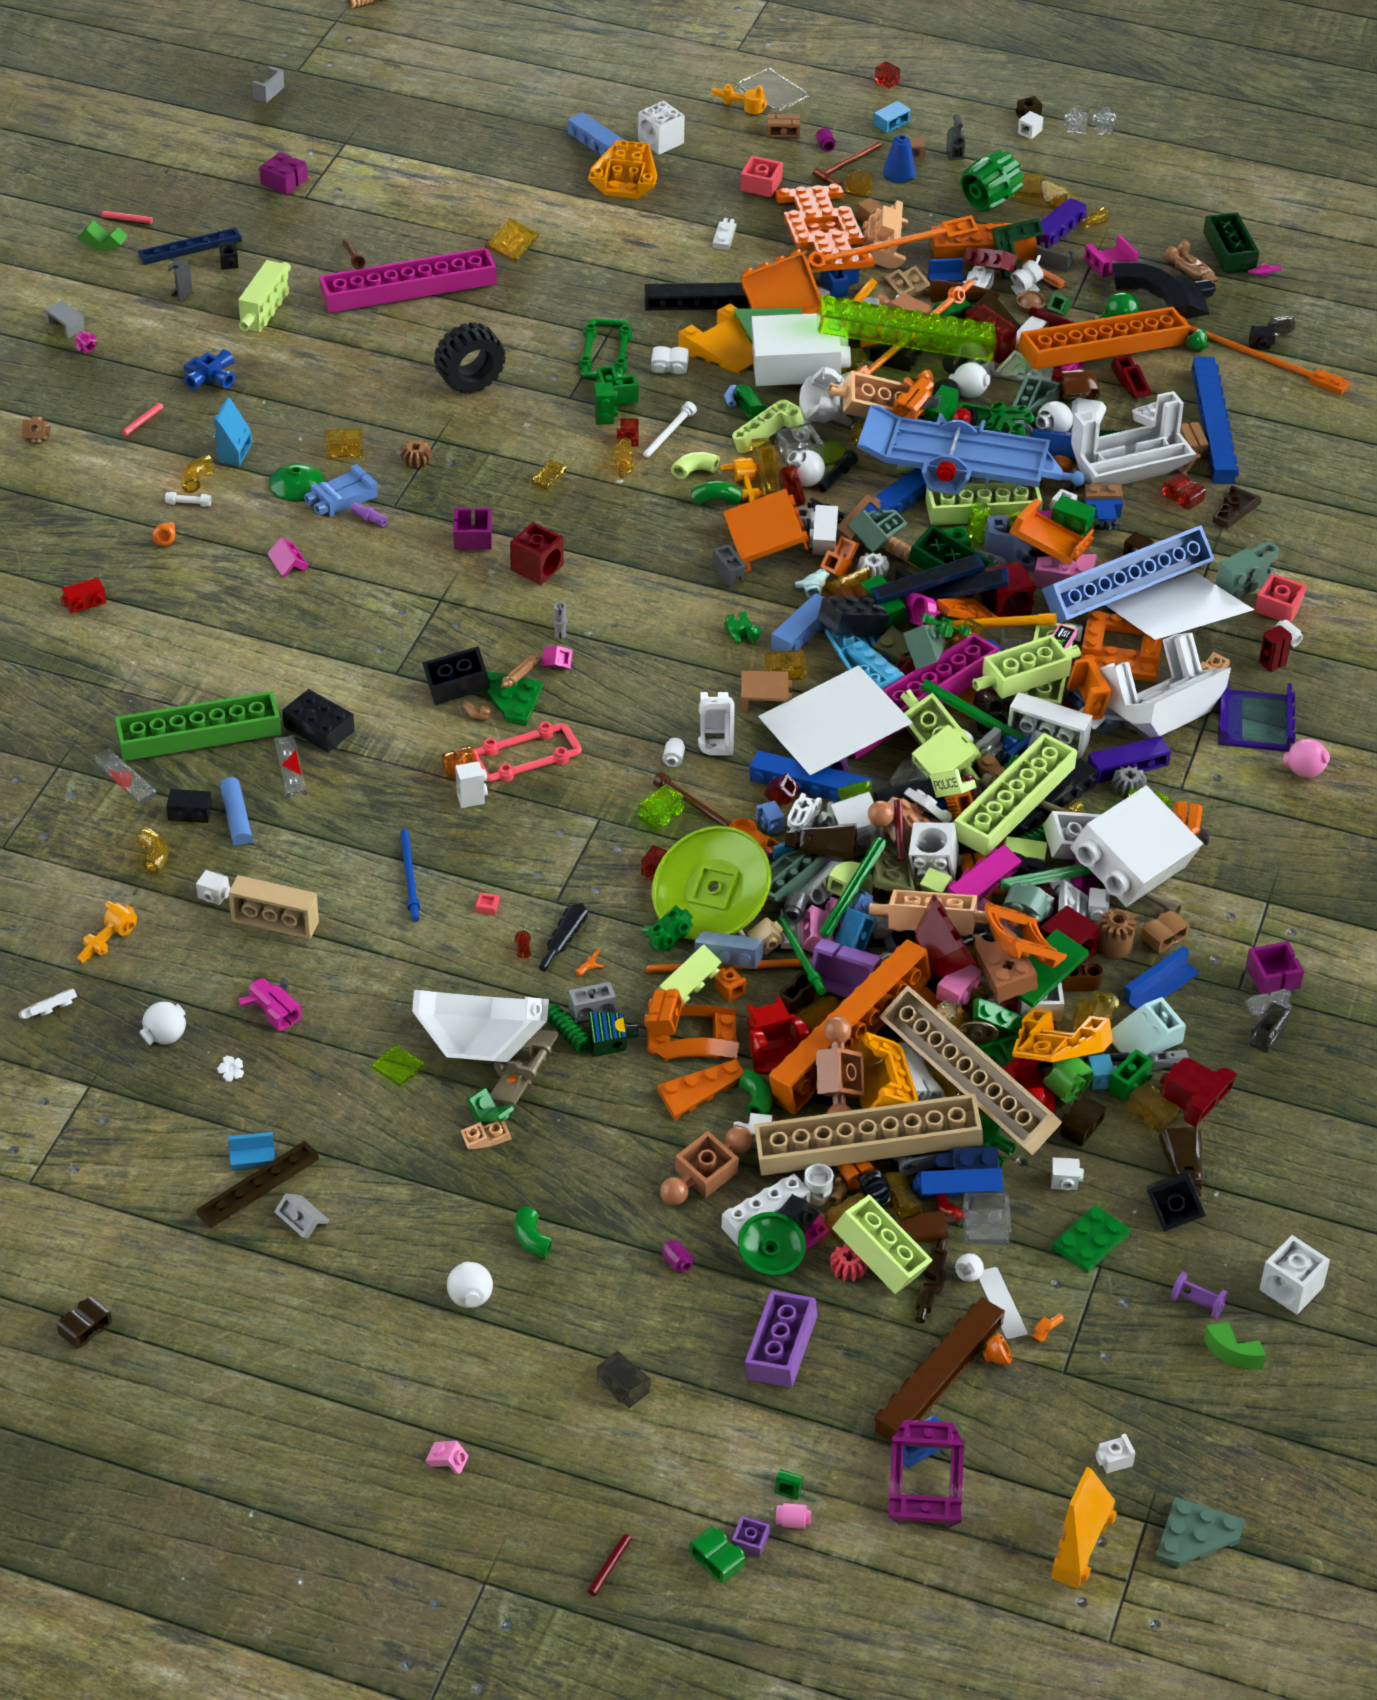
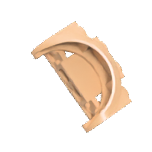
(885, 226)

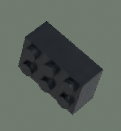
(853, 616)
(456, 675)
(318, 720)

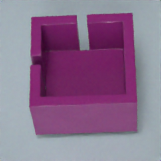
(283, 173)
(472, 535)
(1274, 967)

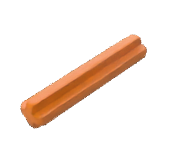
(1051, 278)

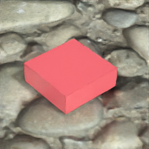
(487, 903)

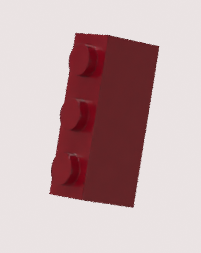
(990, 259)

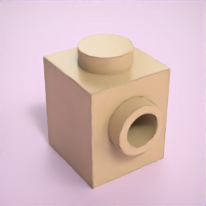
(769, 932)

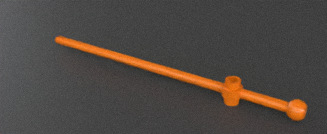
(779, 963)

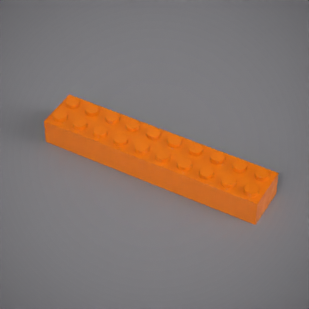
(1103, 338)
(796, 1077)

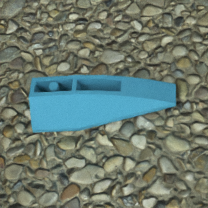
(856, 652)

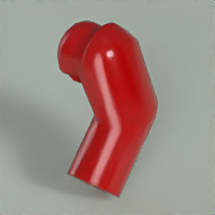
(942, 1204)

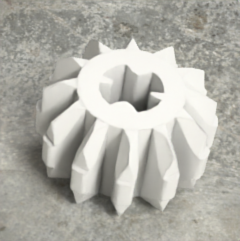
(878, 564)

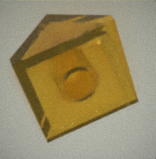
(1055, 194)

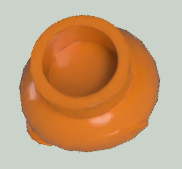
(164, 534)

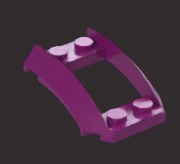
(919, 1507)

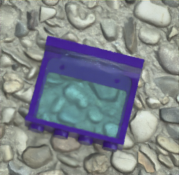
(1256, 719)

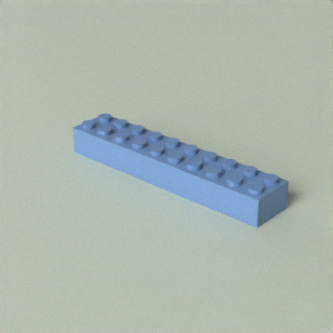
(1128, 574)

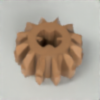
(416, 453)

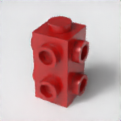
(83, 595)

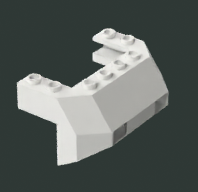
(1133, 452)
(1171, 702)

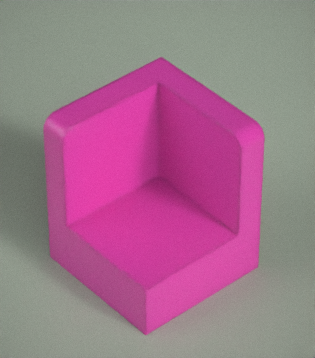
(557, 657)

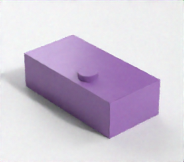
(781, 1339)

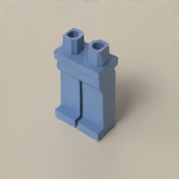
(342, 492)

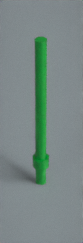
(813, 977)

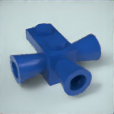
(209, 369)

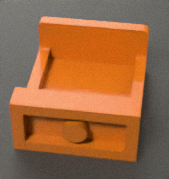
(1092, 686)

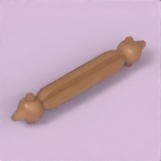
(519, 671)

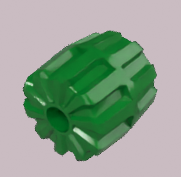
(991, 180)

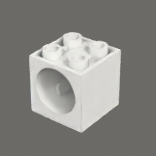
(661, 127)
(856, 811)
(933, 847)
(1294, 1274)

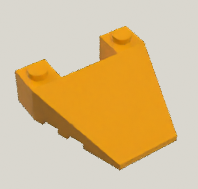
(722, 344)
(1041, 1042)
(1086, 1518)

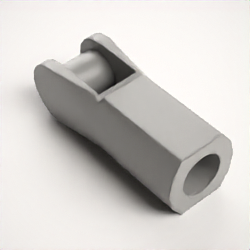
(1166, 1059)

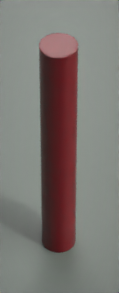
(899, 830)
(609, 1565)

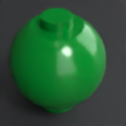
(1120, 304)

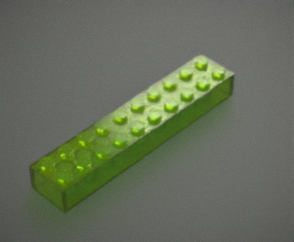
(906, 328)

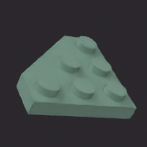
(1196, 1532)

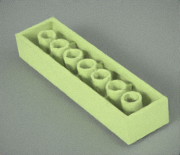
(1015, 794)

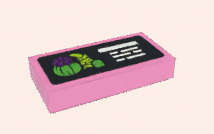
(1065, 635)

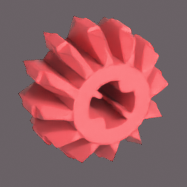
(847, 1264)

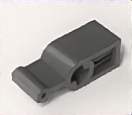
(956, 140)

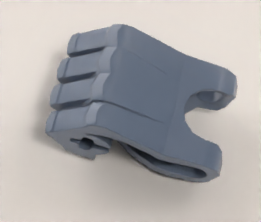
(1003, 544)

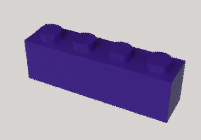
(1061, 221)
(1144, 754)

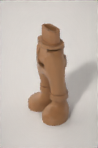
(1188, 263)

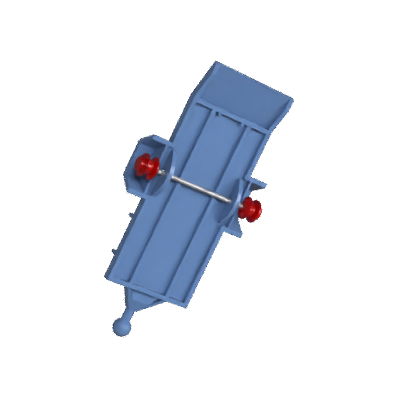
(956, 451)

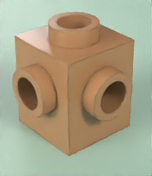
(29, 429)

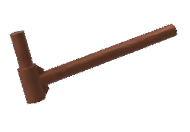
(824, 174)

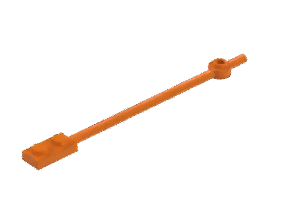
(951, 229)
(955, 296)
(1318, 378)

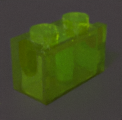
(660, 807)

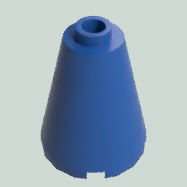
(900, 161)

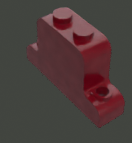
(1196, 1088)

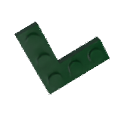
(1007, 234)

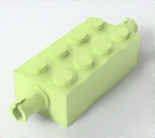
(263, 295)
(1026, 666)
(928, 719)

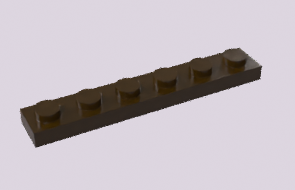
(257, 1184)

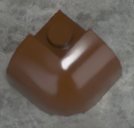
(1080, 384)

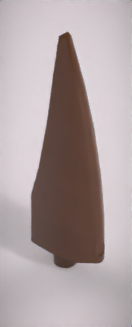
(939, 290)
(928, 1226)

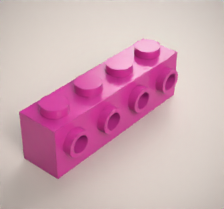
(986, 874)

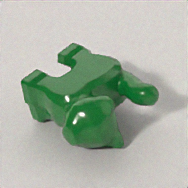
(741, 627)

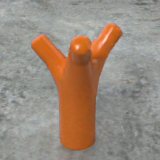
(589, 964)

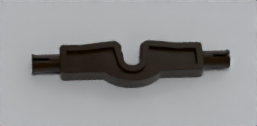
(930, 1289)

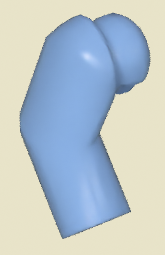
(729, 396)

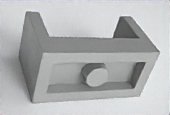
(267, 90)
(67, 316)

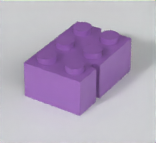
(842, 967)

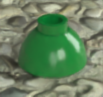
(1197, 340)

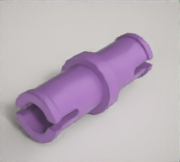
(369, 514)

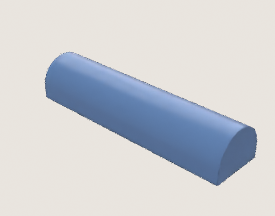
(235, 811)

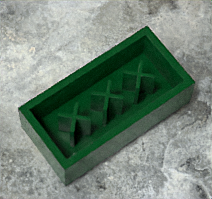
(1231, 242)
(939, 548)

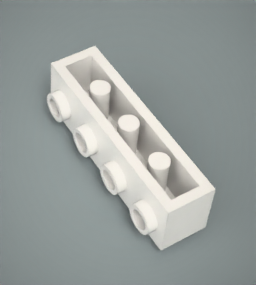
(768, 1200)

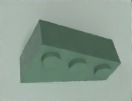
(1036, 393)
(877, 527)
(925, 645)

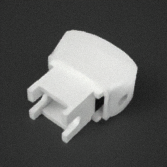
(817, 403)
(716, 717)

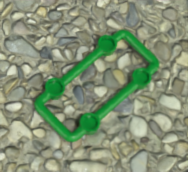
(590, 333)

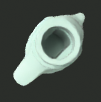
(813, 583)

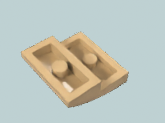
(909, 282)

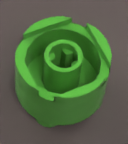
(1069, 1078)

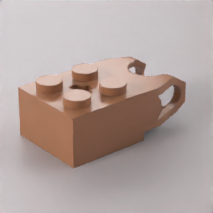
(1002, 971)

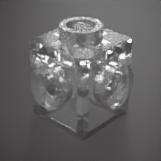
(1076, 120)
(1104, 120)

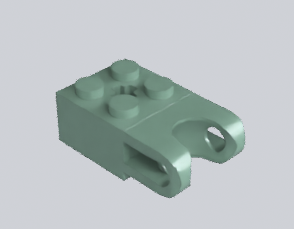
(1246, 570)

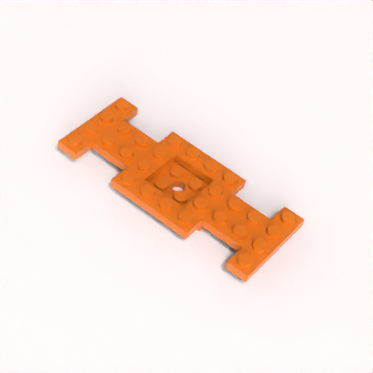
(817, 225)

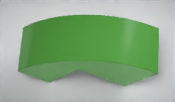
(98, 238)
(1223, 1345)

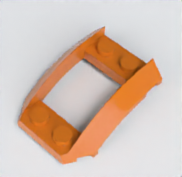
(1033, 940)
(722, 1044)

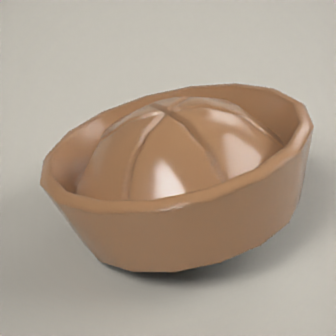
(1030, 298)

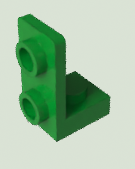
(485, 1109)

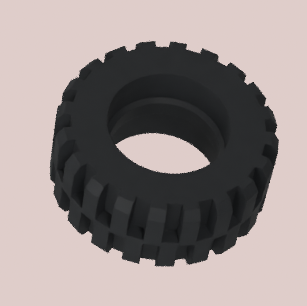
(460, 343)

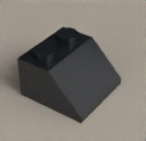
(1176, 1200)

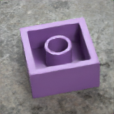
(751, 1536)

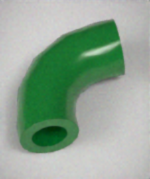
(716, 490)
(759, 1091)
(528, 1235)

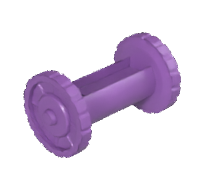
(1199, 1295)

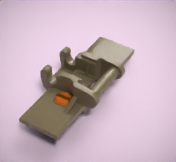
(522, 1067)

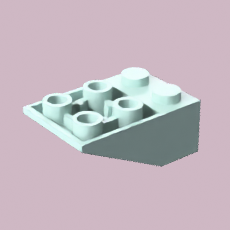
(1149, 1029)

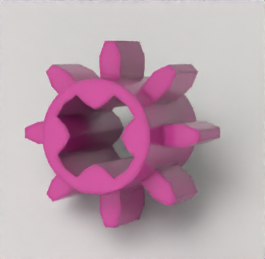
(85, 341)

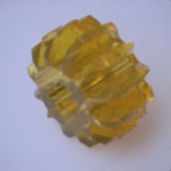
(858, 182)

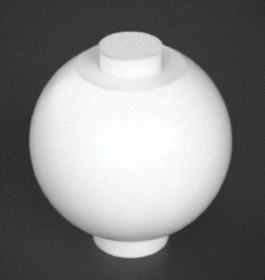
(971, 379)
(1054, 417)
(809, 466)
(163, 1023)
(469, 1285)

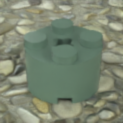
(1028, 900)

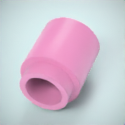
(793, 1516)

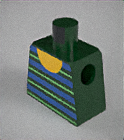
(609, 1032)

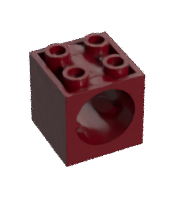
(536, 553)
(1012, 599)
(1075, 927)

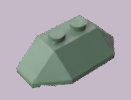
(792, 873)

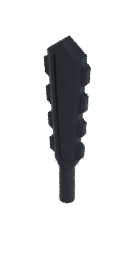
(567, 927)

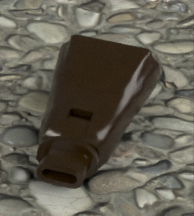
(829, 841)
(1184, 1152)

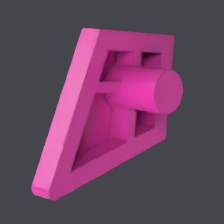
(815, 1233)

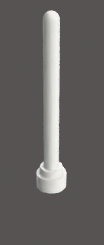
(687, 411)

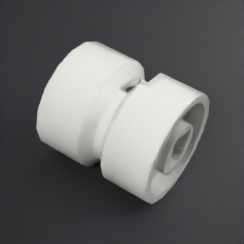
(1027, 276)
(819, 1181)

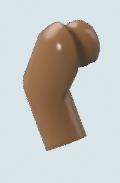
(473, 713)
(839, 1190)

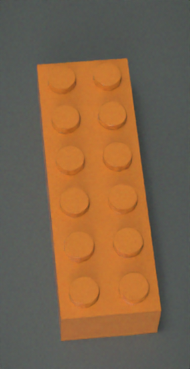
(956, 247)

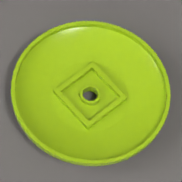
(709, 858)

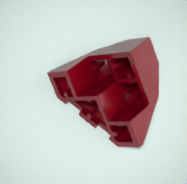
(942, 940)

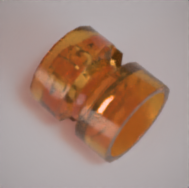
(451, 759)

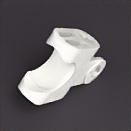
(803, 812)

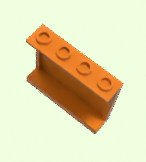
(782, 284)
(765, 526)
(1049, 535)

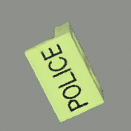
(950, 783)

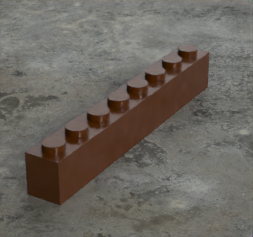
(940, 1368)

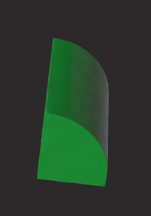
(749, 401)

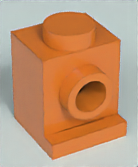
(728, 980)

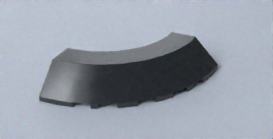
(1162, 282)

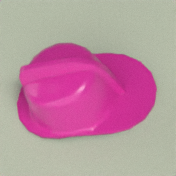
(917, 604)

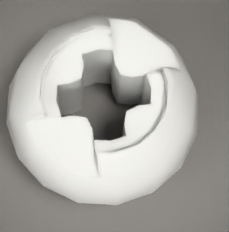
(969, 1267)

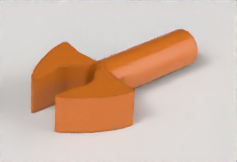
(1046, 1325)

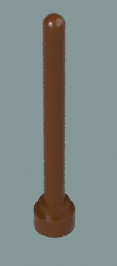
(357, 260)
(662, 779)

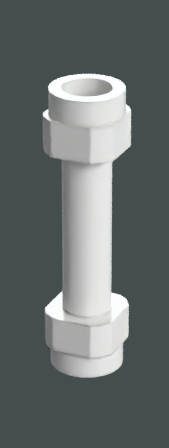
(171, 499)

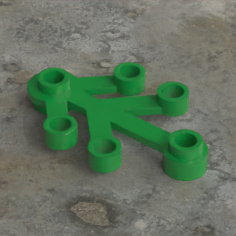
(1000, 410)
(945, 625)

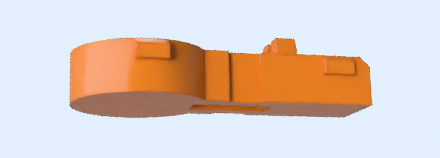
(750, 828)

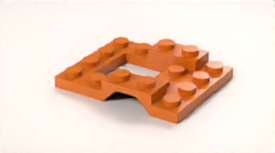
(1142, 663)

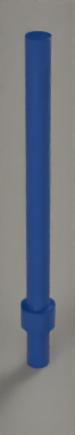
(413, 902)

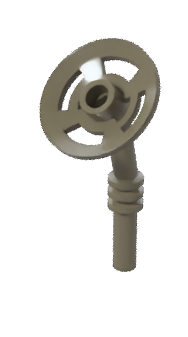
(979, 1029)

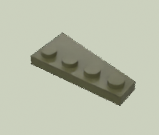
(892, 645)

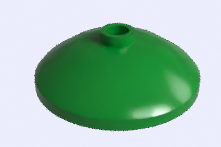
(294, 481)
(773, 1232)

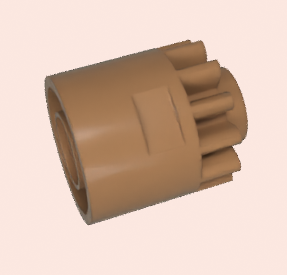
(1116, 934)

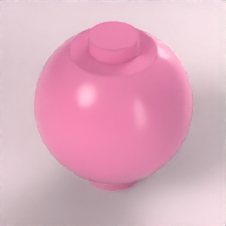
(1307, 758)

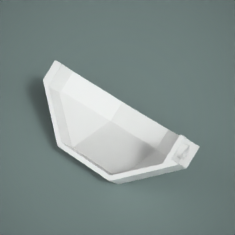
(479, 1025)

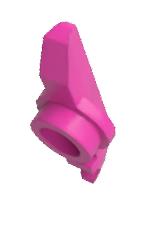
(1264, 269)

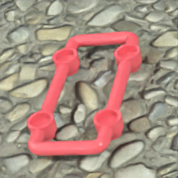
(545, 732)

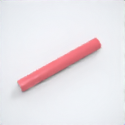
(127, 217)
(142, 419)

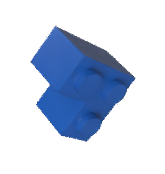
(839, 280)

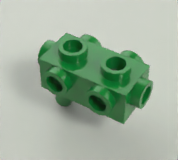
(669, 929)

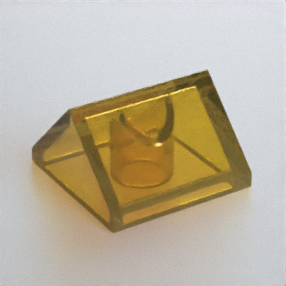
(850, 579)

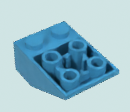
(231, 434)

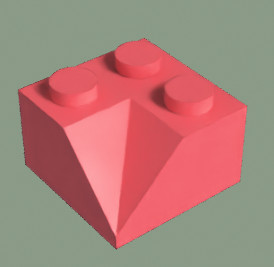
(761, 176)
(1280, 598)

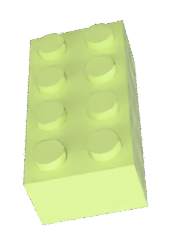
(882, 1244)

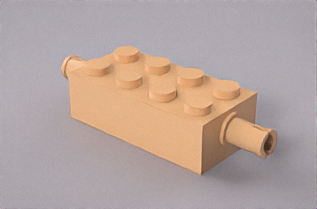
(862, 390)
(908, 908)

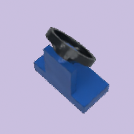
(1106, 512)

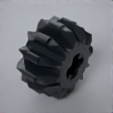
(876, 1186)

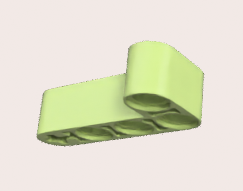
(767, 423)

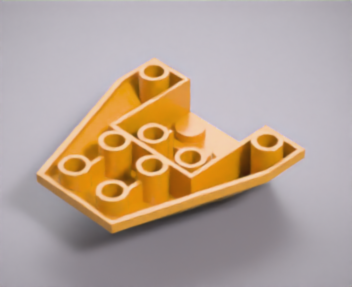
(625, 170)

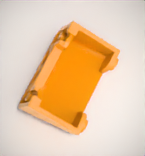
(885, 1072)

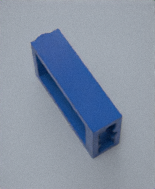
(957, 1182)

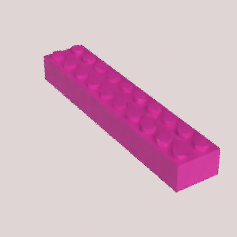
(407, 280)
(952, 672)

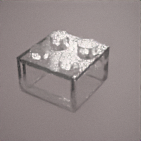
(797, 439)
(986, 1217)

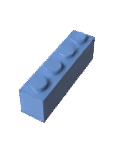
(591, 133)
(798, 627)

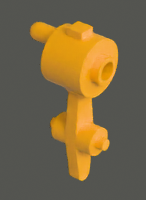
(753, 99)
(744, 471)
(118, 920)

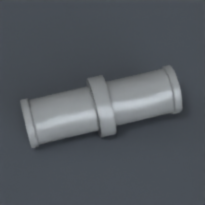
(560, 620)

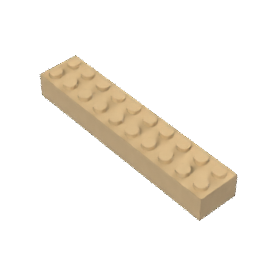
(970, 1070)
(869, 1134)

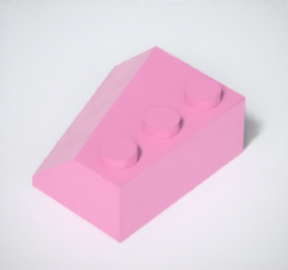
(1051, 570)

